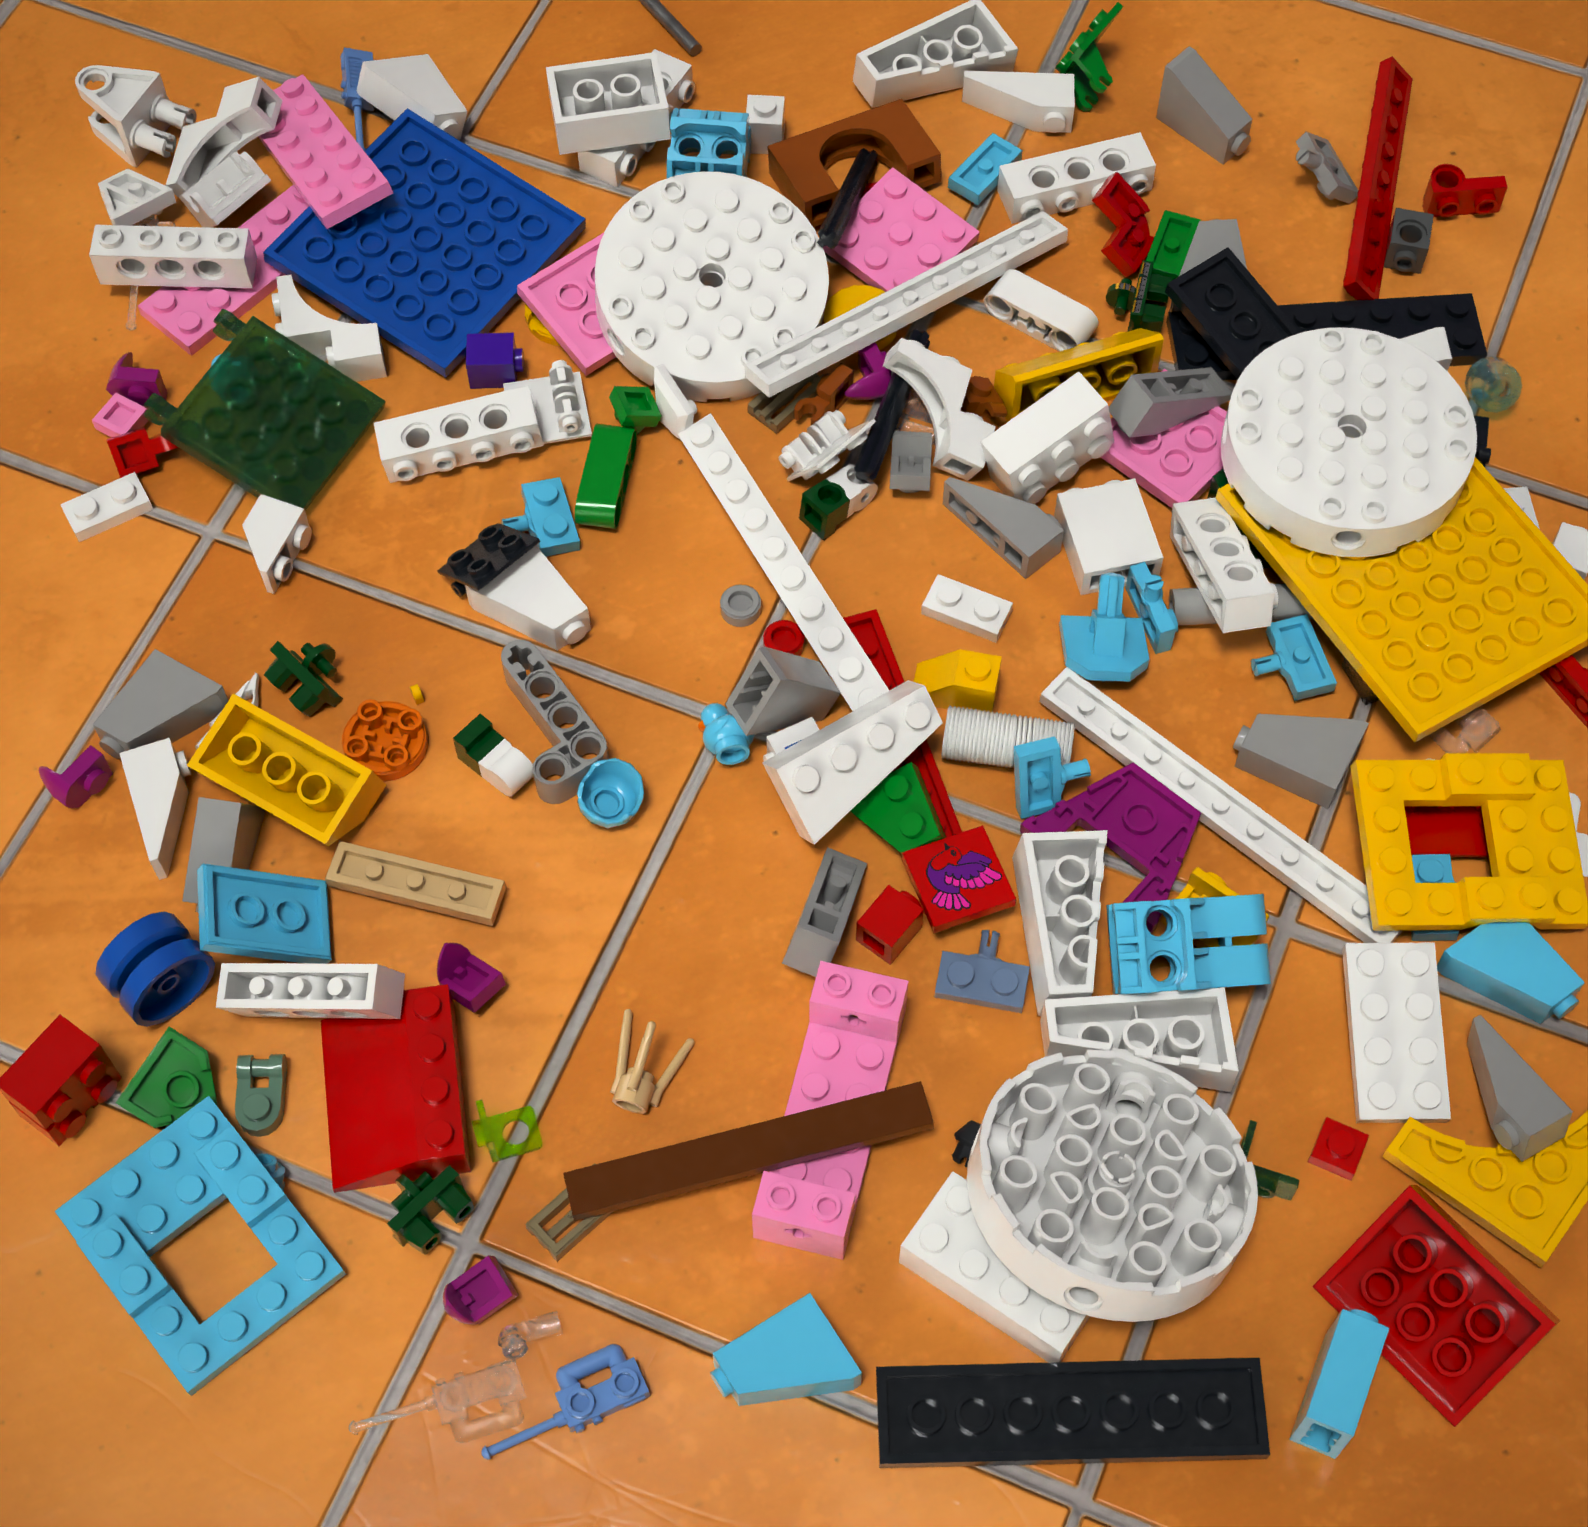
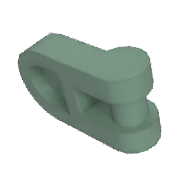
(260, 1109)

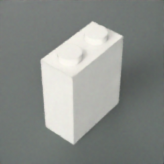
(1106, 532)

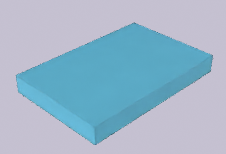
(263, 915)

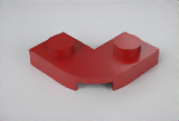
(1127, 212)

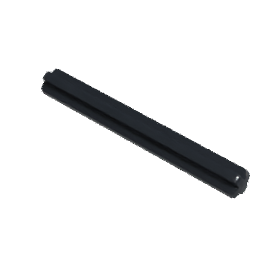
(847, 198)
(886, 420)

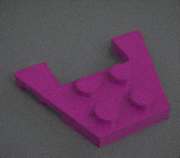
(1143, 822)

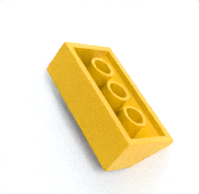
(1103, 364)
(286, 772)

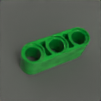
(605, 476)

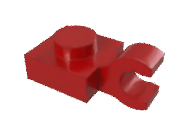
(137, 451)

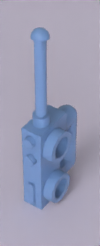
(351, 67)
(587, 1405)

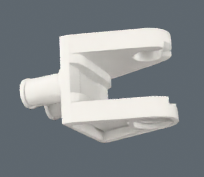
(136, 110)

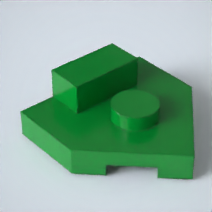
(169, 1081)

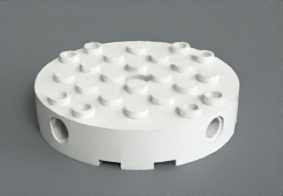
(707, 281)
(1348, 441)
(1111, 1186)

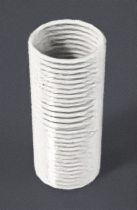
(991, 736)

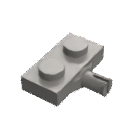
(1321, 159)

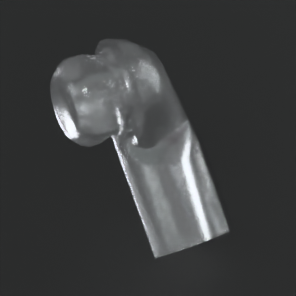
(517, 1336)

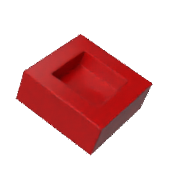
(1338, 1148)

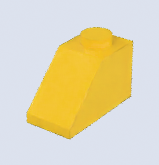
(961, 679)

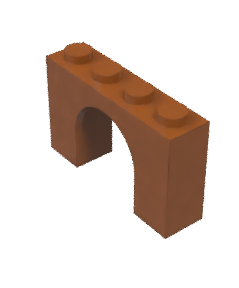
(891, 130)

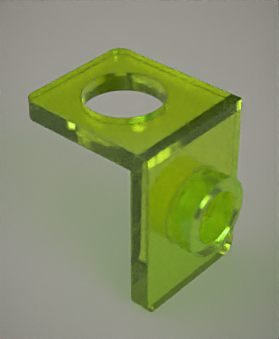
(490, 1130)

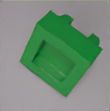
(635, 407)

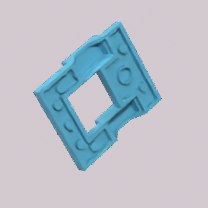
(159, 1196)

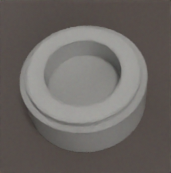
(740, 605)

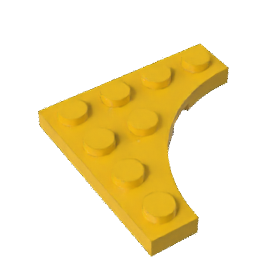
(1515, 1200)

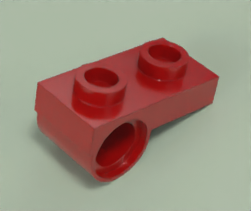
(1453, 194)

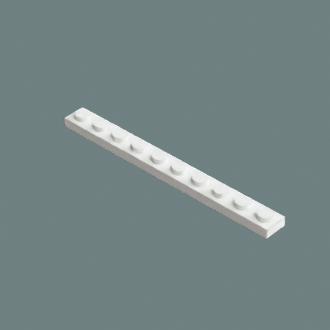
(904, 304)
(783, 563)
(1220, 805)

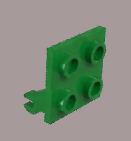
(1087, 61)

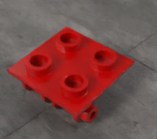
(1446, 830)

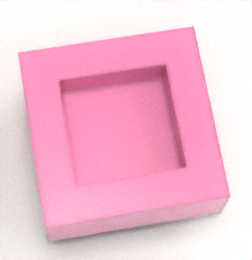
(120, 416)

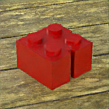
(59, 1080)

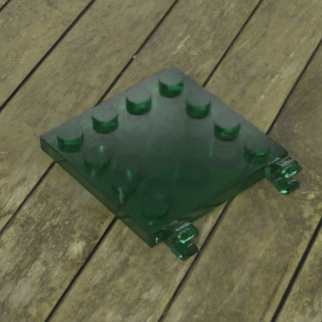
(268, 414)

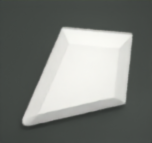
(674, 407)

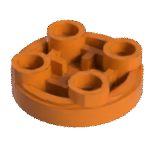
(386, 738)

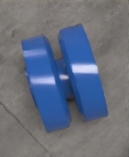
(154, 968)

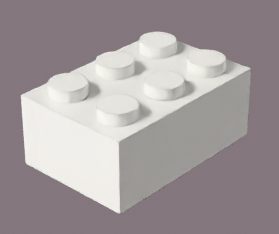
(608, 103)
(1049, 440)

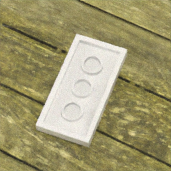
(1396, 1033)

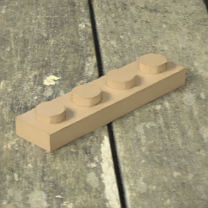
(416, 883)

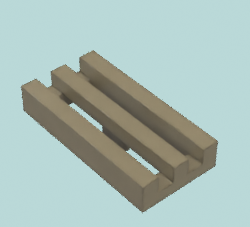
(764, 407)
(570, 1240)

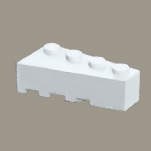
(934, 55)
(846, 760)
(1060, 909)
(1171, 1028)

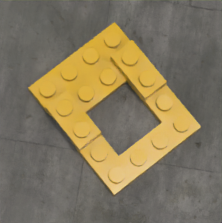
(1526, 832)

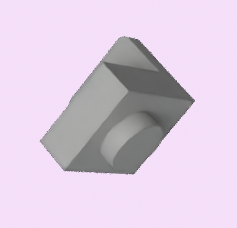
(911, 461)

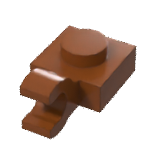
(830, 394)
(983, 400)

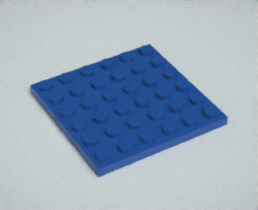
(434, 253)

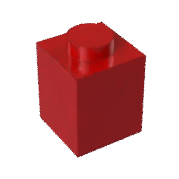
(890, 923)

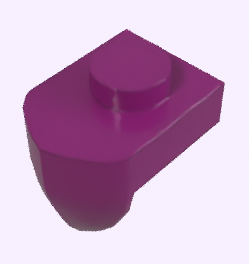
(875, 375)
(133, 382)
(80, 780)
(468, 977)
(478, 1292)

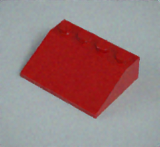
(395, 1093)
(1447, 1303)

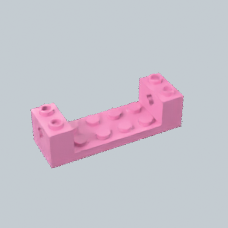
(840, 1060)

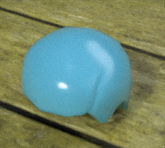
(610, 793)

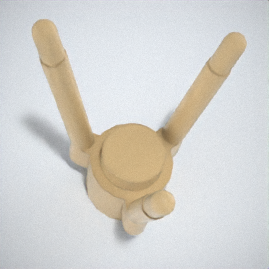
(635, 1089)

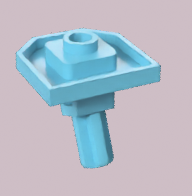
(1107, 642)

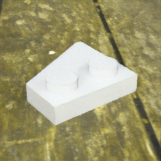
(133, 197)

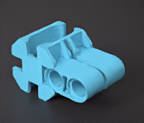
(711, 135)
(1190, 968)

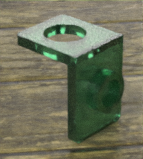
(1268, 1181)

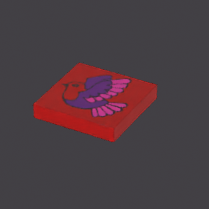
(958, 879)

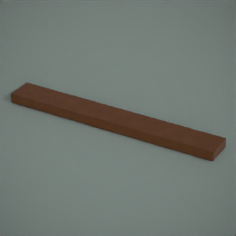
(748, 1151)

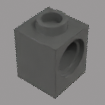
(1408, 240)

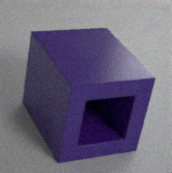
(492, 360)

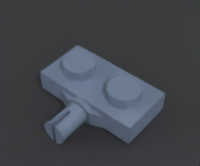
(982, 978)

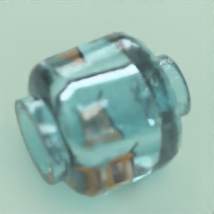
(1493, 384)

